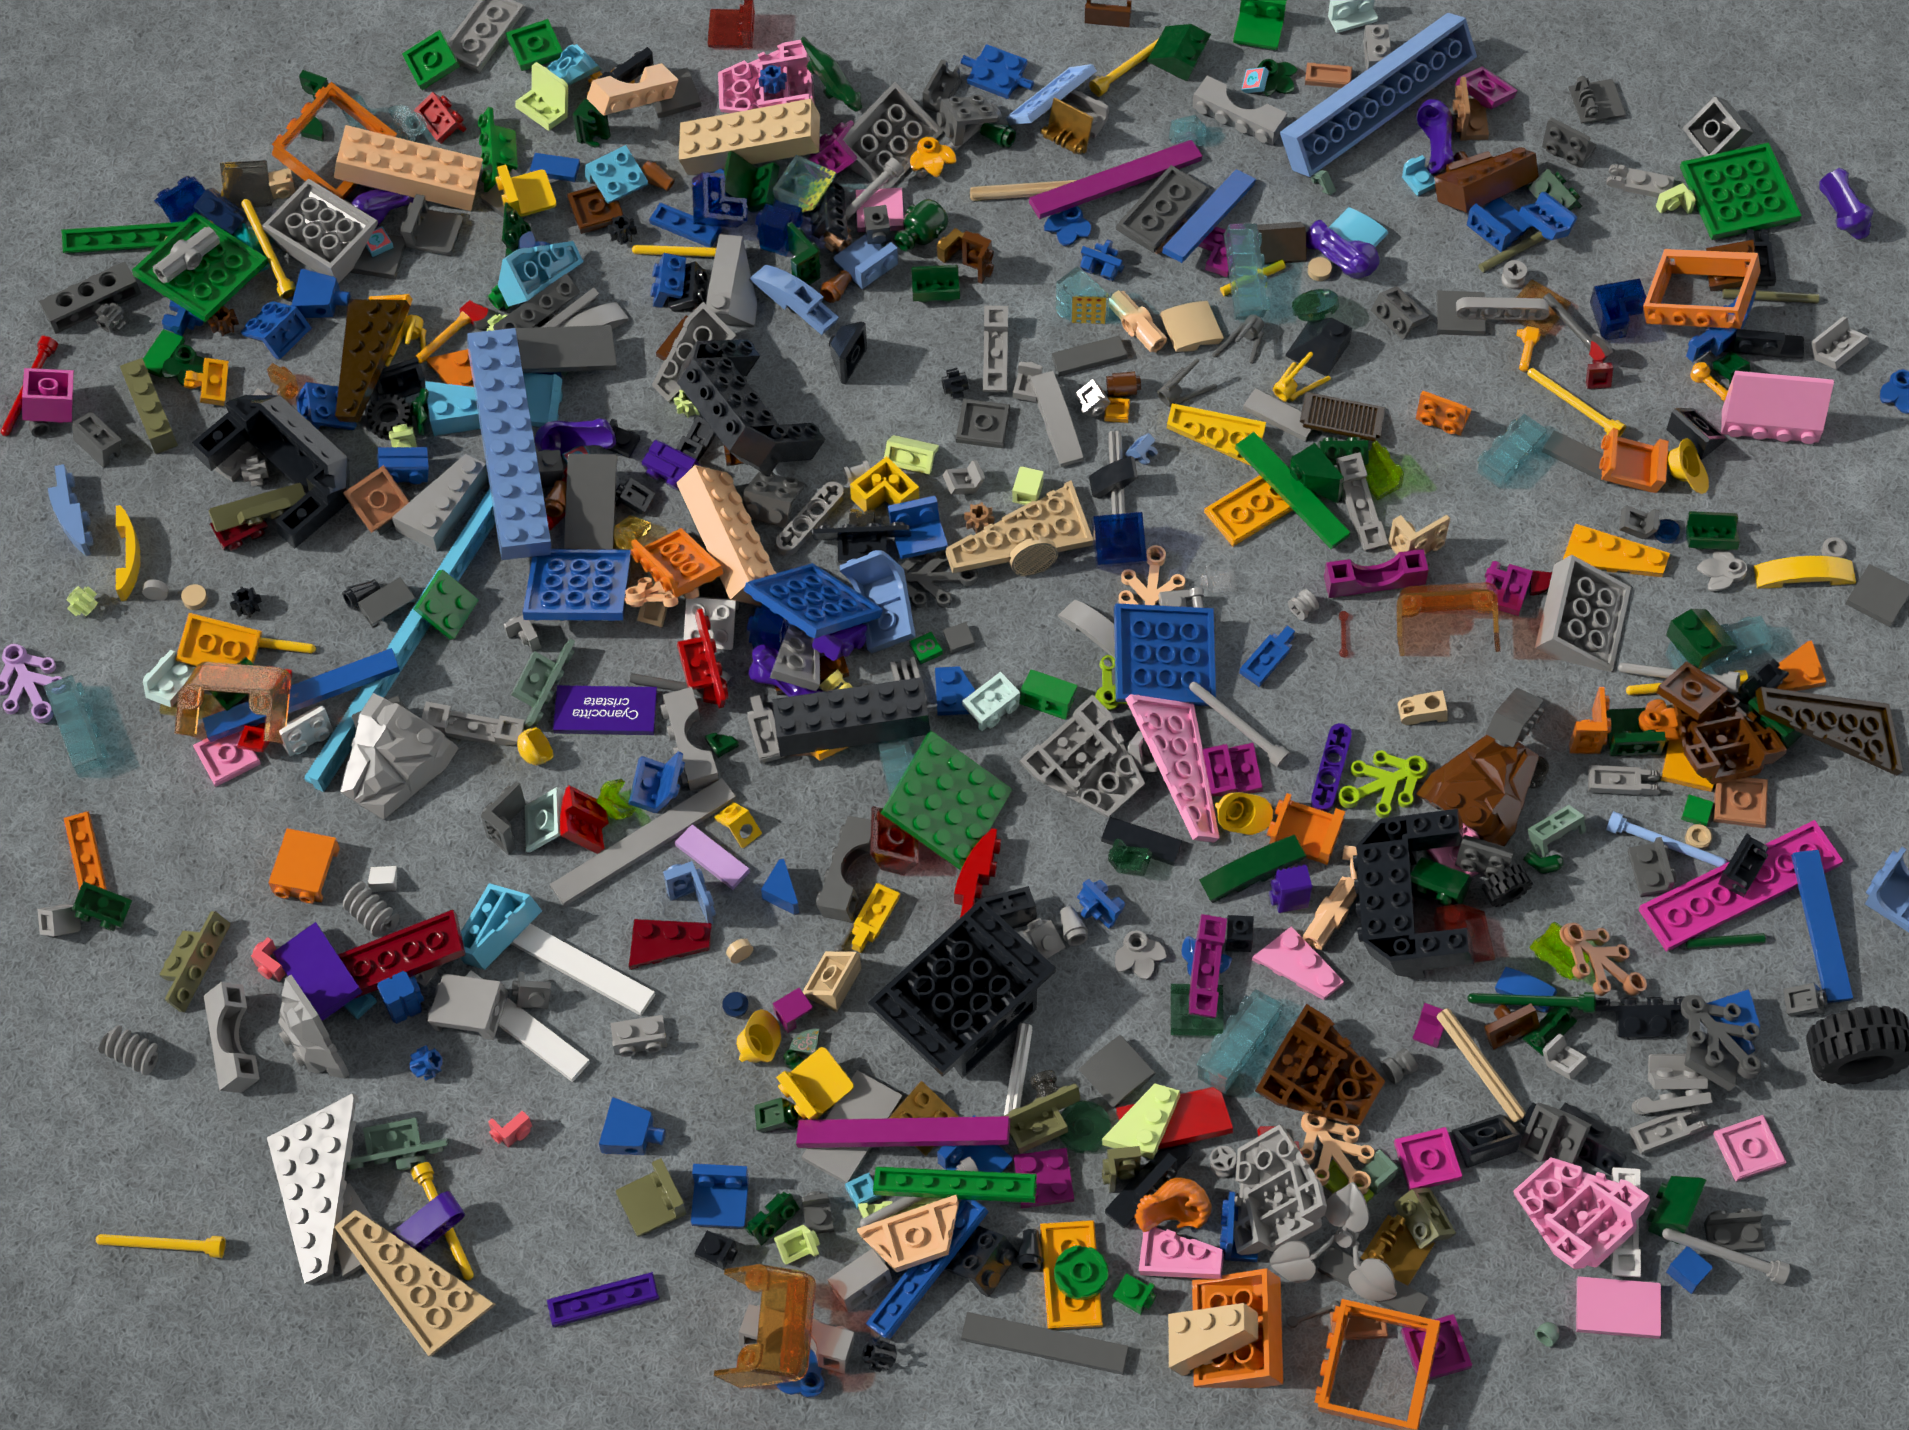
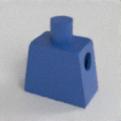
(318, 295)
(1748, 1014)
(628, 1130)

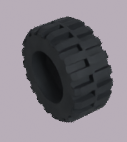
(1859, 1045)

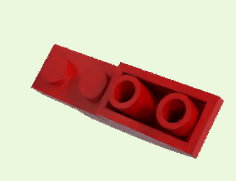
(977, 871)

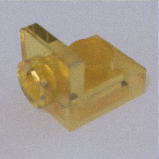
(628, 530)

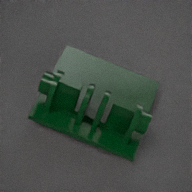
(513, 229)

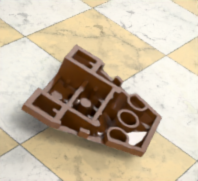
(1727, 742)
(1485, 786)
(1320, 1072)

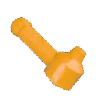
(1530, 337)
(1700, 374)

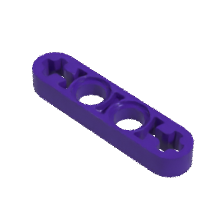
(1330, 768)

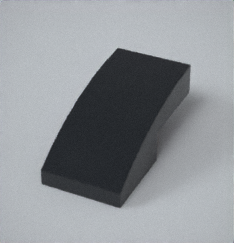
(697, 439)
(1116, 474)

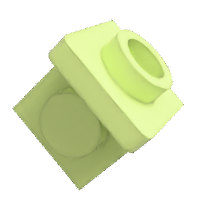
(1674, 198)
(402, 436)

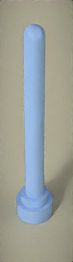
(1619, 824)

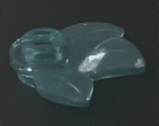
(404, 121)

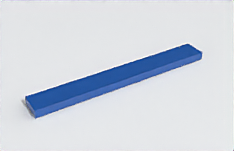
(307, 693)

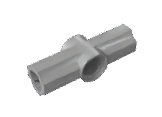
(186, 254)

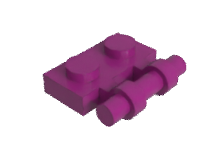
(1513, 588)

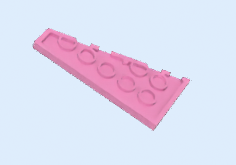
(1177, 749)

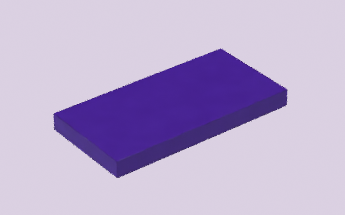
(318, 971)

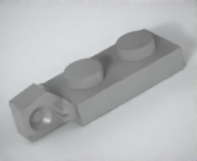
(763, 731)

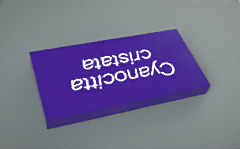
(605, 710)

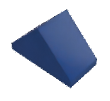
(779, 889)

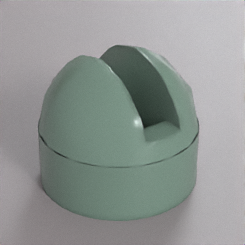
(1547, 1329)

